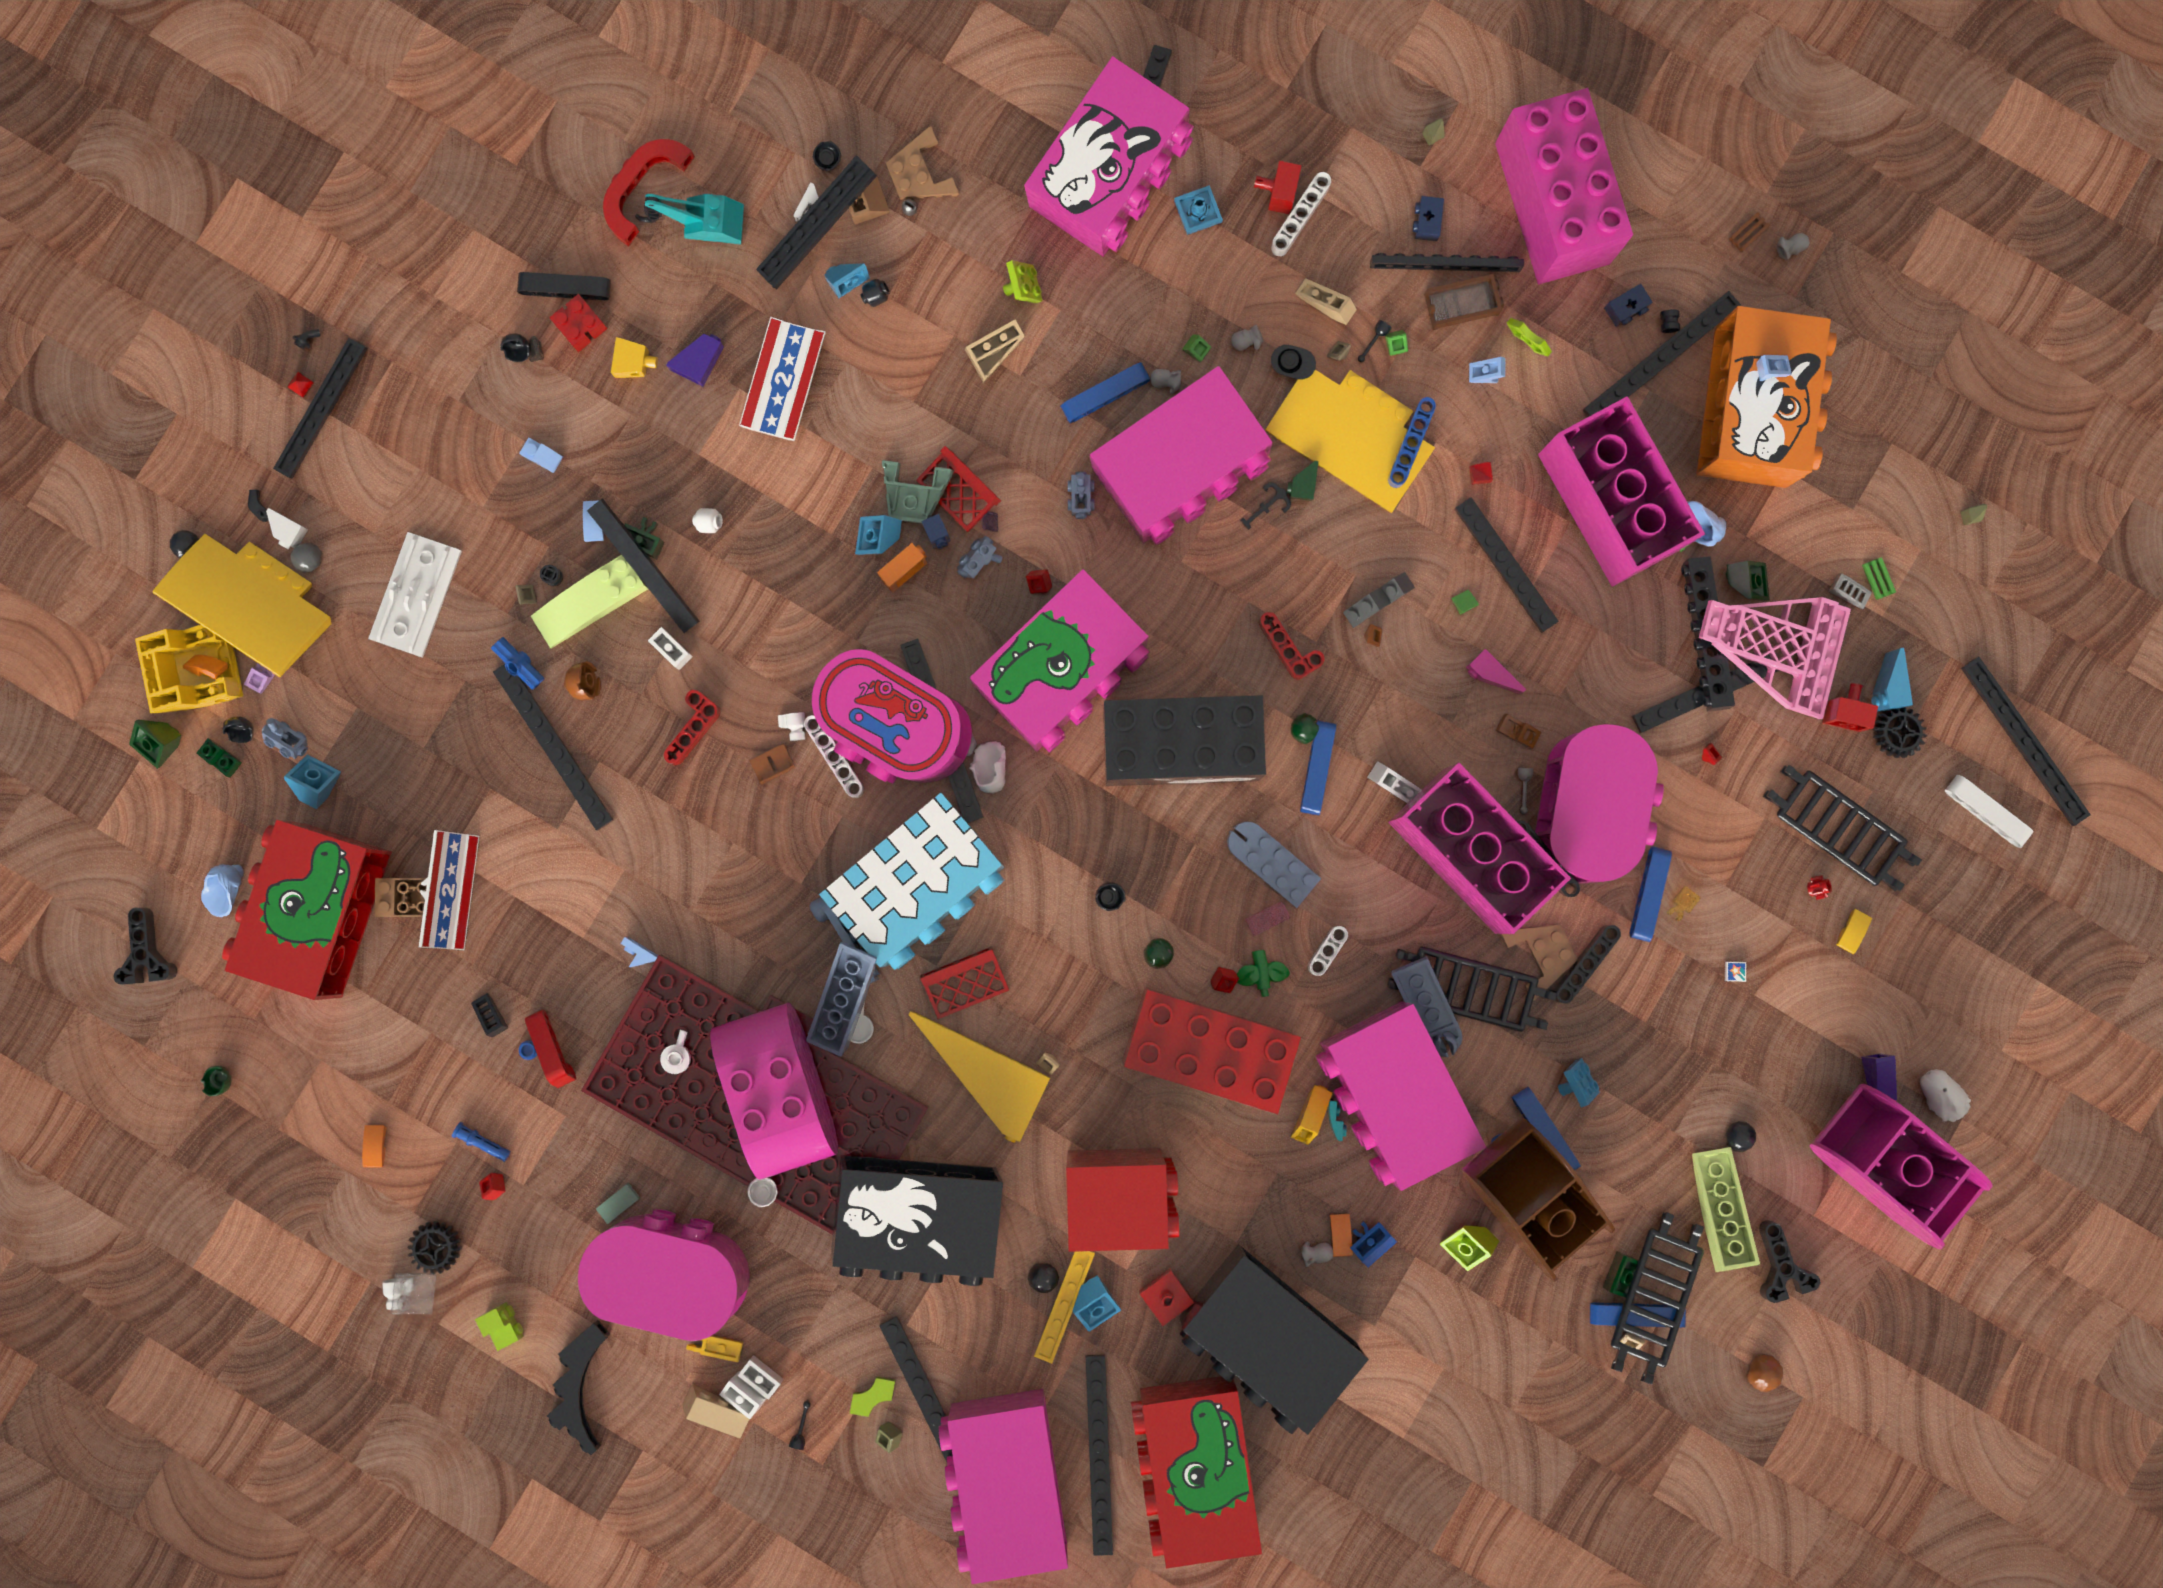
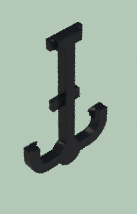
(1281, 494)

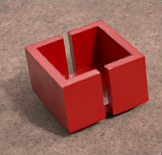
(576, 321)

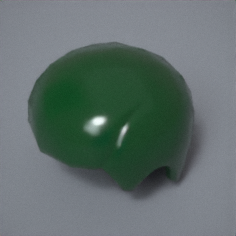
(1304, 728)
(1158, 953)
(216, 1081)

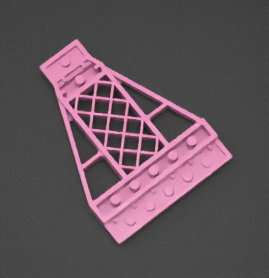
(1816, 655)

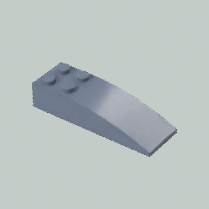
(842, 999)

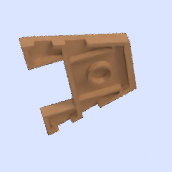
(911, 173)
(1549, 948)

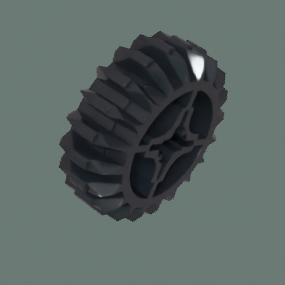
(1896, 746)
(432, 1240)

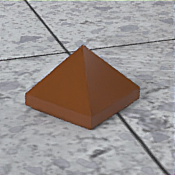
(1373, 635)

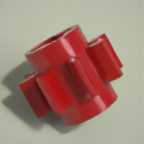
(1819, 887)

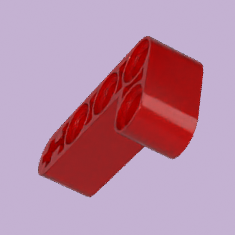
(1287, 643)
(688, 730)
(548, 1050)

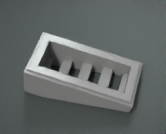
(1835, 589)

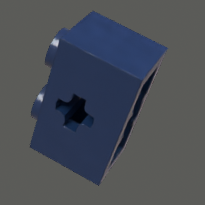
(1433, 209)
(1618, 310)
(936, 531)

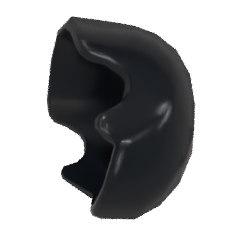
(827, 156)
(515, 347)
(182, 542)
(238, 729)
(1110, 896)
(1740, 1136)
(1043, 1278)

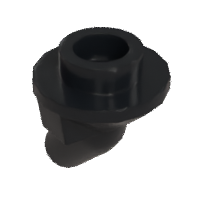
(303, 339)

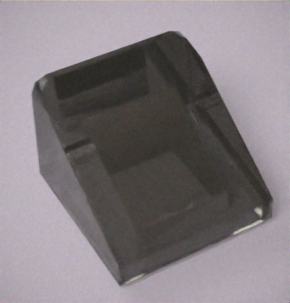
(536, 351)

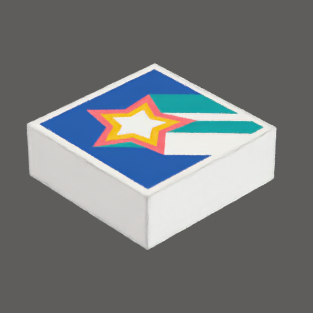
(1735, 971)

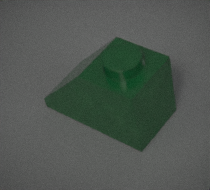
(1304, 483)

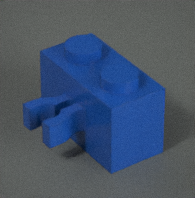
(1373, 1243)

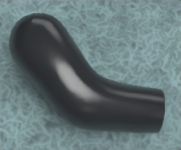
(255, 505)

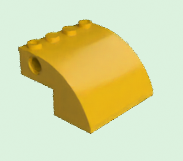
(176, 689)

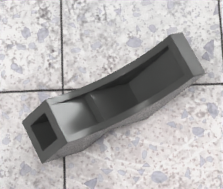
(1379, 599)

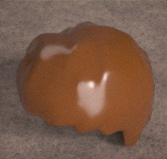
(1765, 1373)

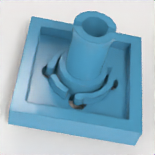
(1197, 203)
(1580, 1083)

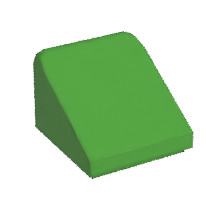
(1396, 342)
(1197, 347)
(1465, 601)

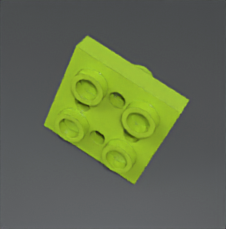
(1023, 282)

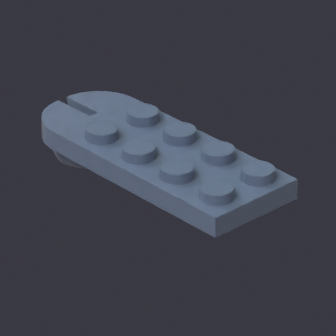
(1272, 862)
(823, 912)
(1421, 987)

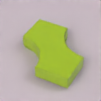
(1522, 332)
(864, 1401)

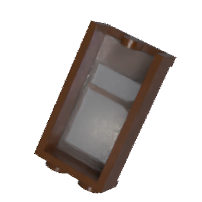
(1463, 301)

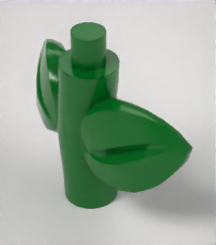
(1262, 973)

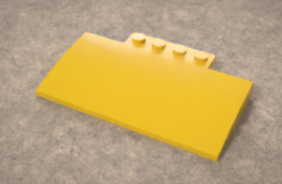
(1350, 432)
(245, 601)

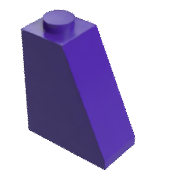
(697, 359)
(1881, 1073)

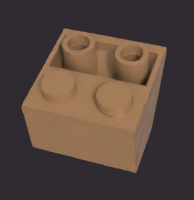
(869, 204)

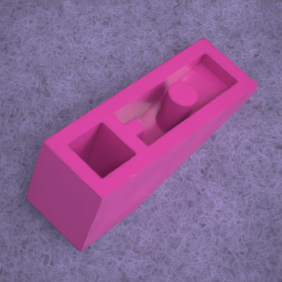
(1490, 671)

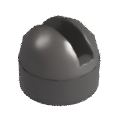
(908, 210)

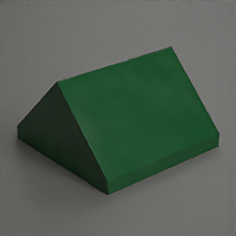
(1620, 1274)

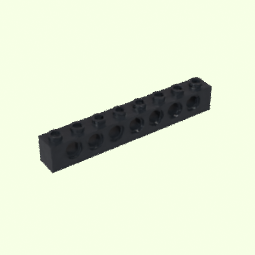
(1725, 699)

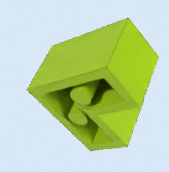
(500, 1326)

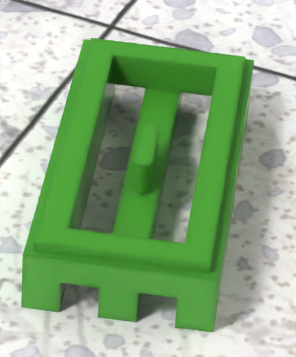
(1891, 590)

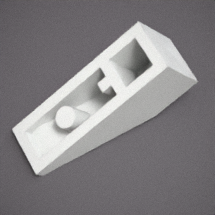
(1393, 782)

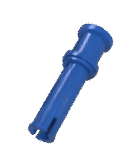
(472, 1137)

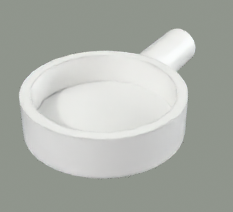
(863, 1030)
(676, 1057)

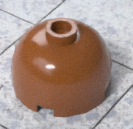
(582, 681)

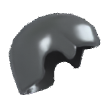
(306, 557)

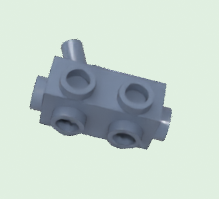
(1081, 490)
(981, 553)
(283, 738)

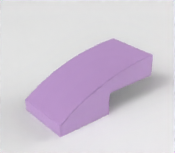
(259, 678)

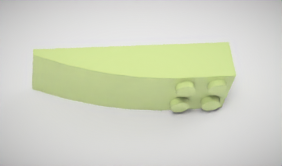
(588, 601)
(1724, 1210)

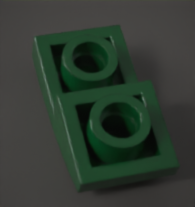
(219, 757)

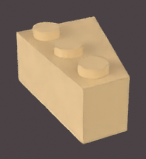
(994, 348)
(713, 1412)

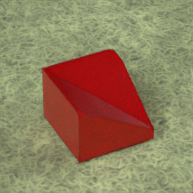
(1481, 473)
(1039, 581)
(1224, 980)
(492, 1186)

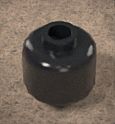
(875, 292)

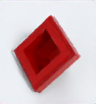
(300, 384)
(1711, 754)

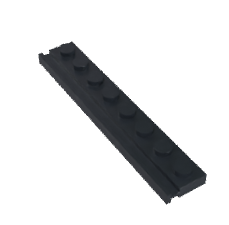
(816, 222)

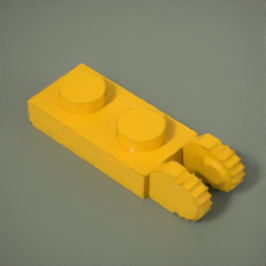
(719, 1348)

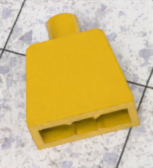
(631, 359)

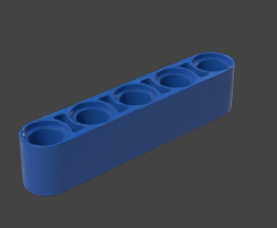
(1105, 392)
(1415, 434)
(1318, 768)
(1650, 894)
(1537, 1116)
(1609, 1314)

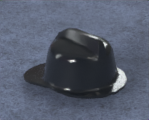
(1293, 361)

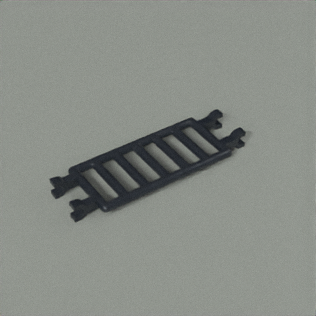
(1899, 849)
(1496, 972)
(1623, 1349)

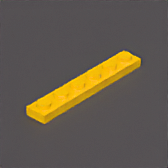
(1063, 1305)

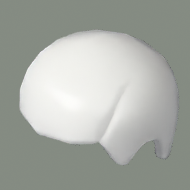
(762, 1192)

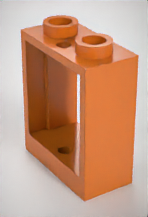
(903, 567)

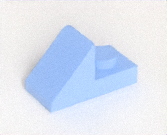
(1773, 366)
(1487, 370)
(541, 455)
(643, 954)

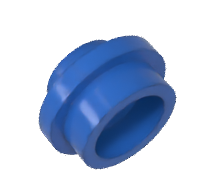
(527, 1050)

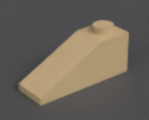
(1327, 301)

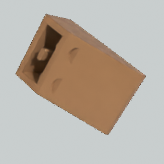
(399, 897)

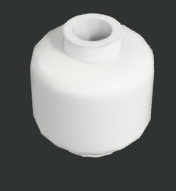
(707, 520)

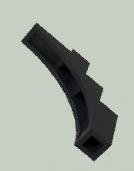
(570, 1386)

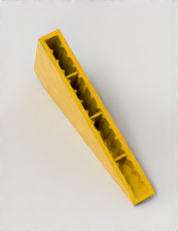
(998, 1083)

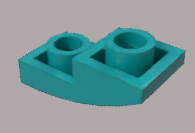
(1337, 1126)

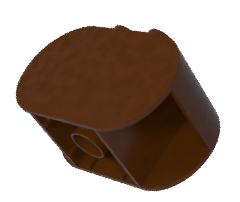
(1536, 1196)

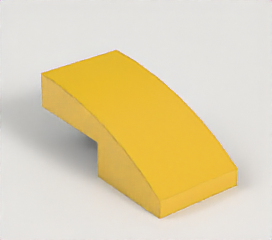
(1854, 932)

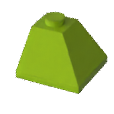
(1470, 1245)

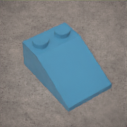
(1893, 685)

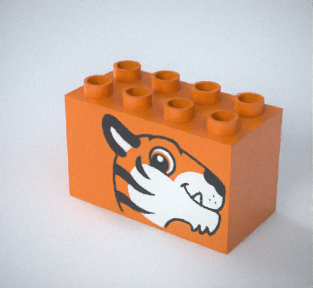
(1768, 426)

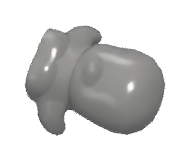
(1795, 245)
(1245, 338)
(1164, 378)
(1319, 1253)

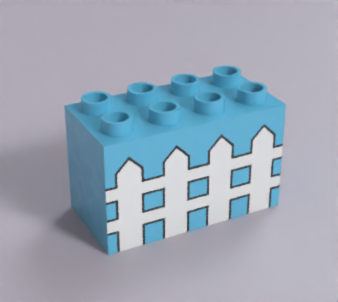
(914, 883)

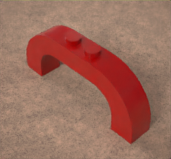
(631, 174)

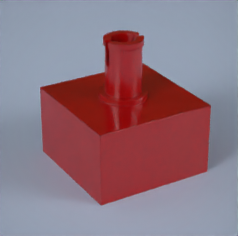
(1282, 186)
(1850, 712)
(1166, 1296)

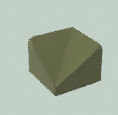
(1434, 131)
(1973, 514)
(888, 1437)

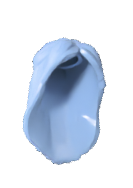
(1712, 525)
(221, 888)

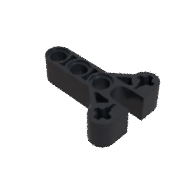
(153, 961)
(1776, 1279)

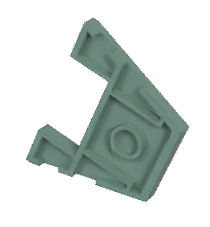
(912, 501)

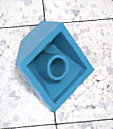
(846, 277)
(877, 534)
(312, 781)
(1094, 1304)

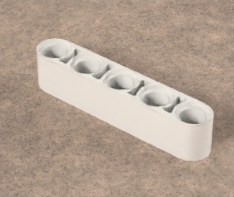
(1305, 206)
(836, 766)
(1989, 811)

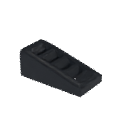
(499, 1020)

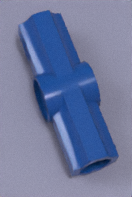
(517, 663)

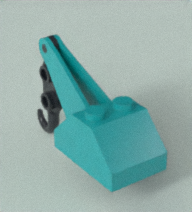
(704, 216)

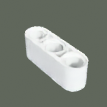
(1336, 946)

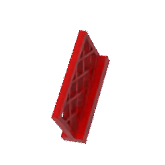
(972, 481)
(960, 966)

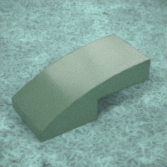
(618, 1203)

